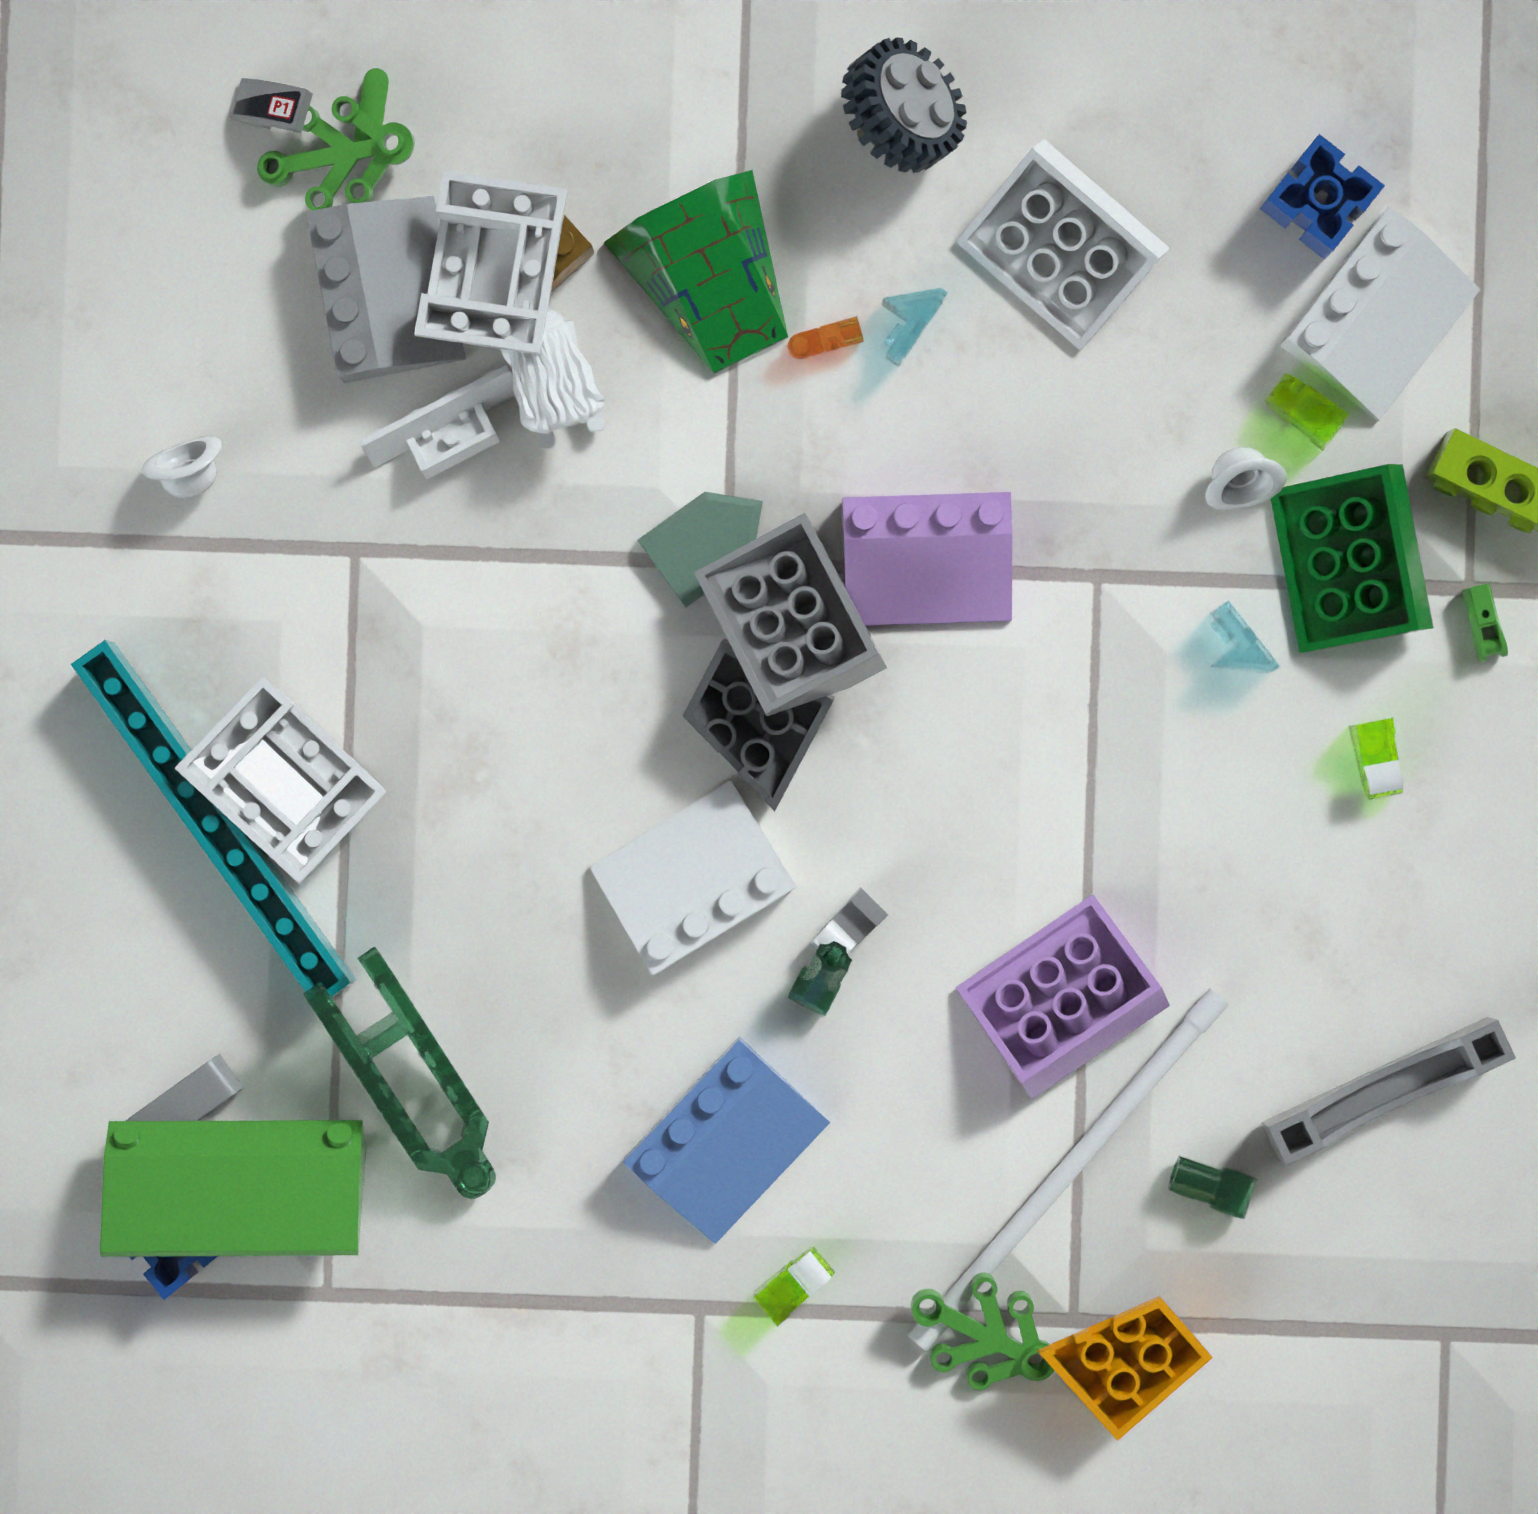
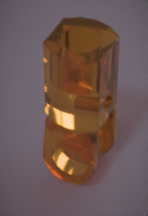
(826, 338)

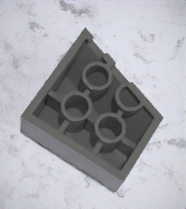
(756, 745)

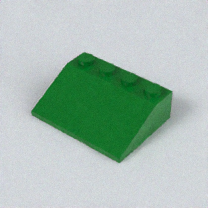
(1351, 558)

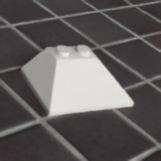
(492, 262)
(280, 779)

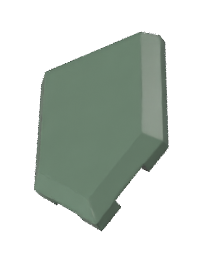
(698, 536)

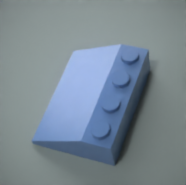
(726, 1140)

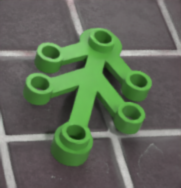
(342, 155)
(988, 1338)

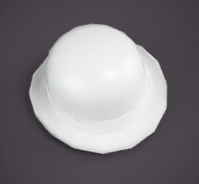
(186, 467)
(1244, 479)

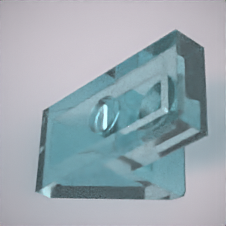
(917, 311)
(1248, 652)

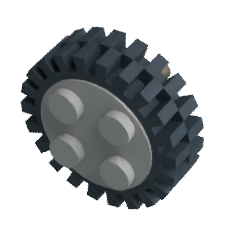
(903, 105)

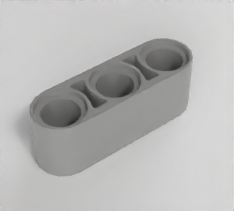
(193, 1095)

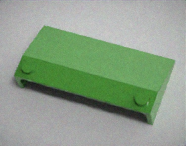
(232, 1188)

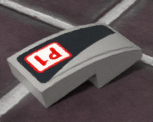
(271, 105)

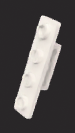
(445, 429)

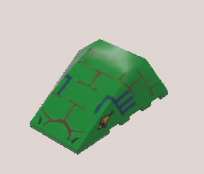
(708, 269)

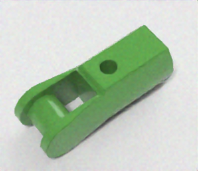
(373, 99)
(1481, 614)

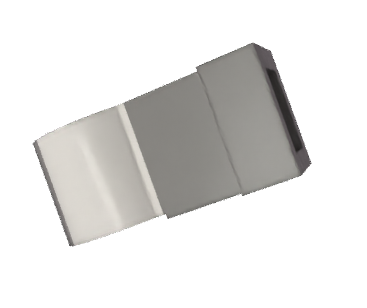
(851, 922)

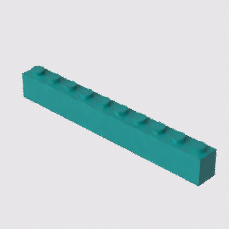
(232, 852)

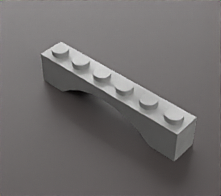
(1369, 1096)

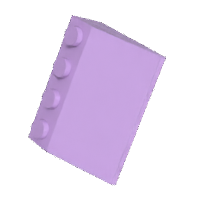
(929, 557)
(1063, 996)

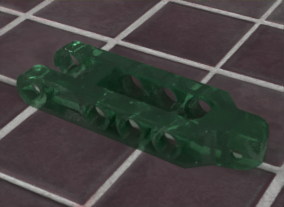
(463, 1161)

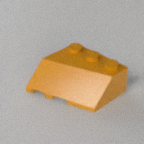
(1128, 1363)

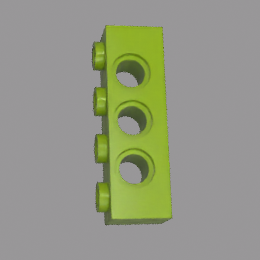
(1499, 468)

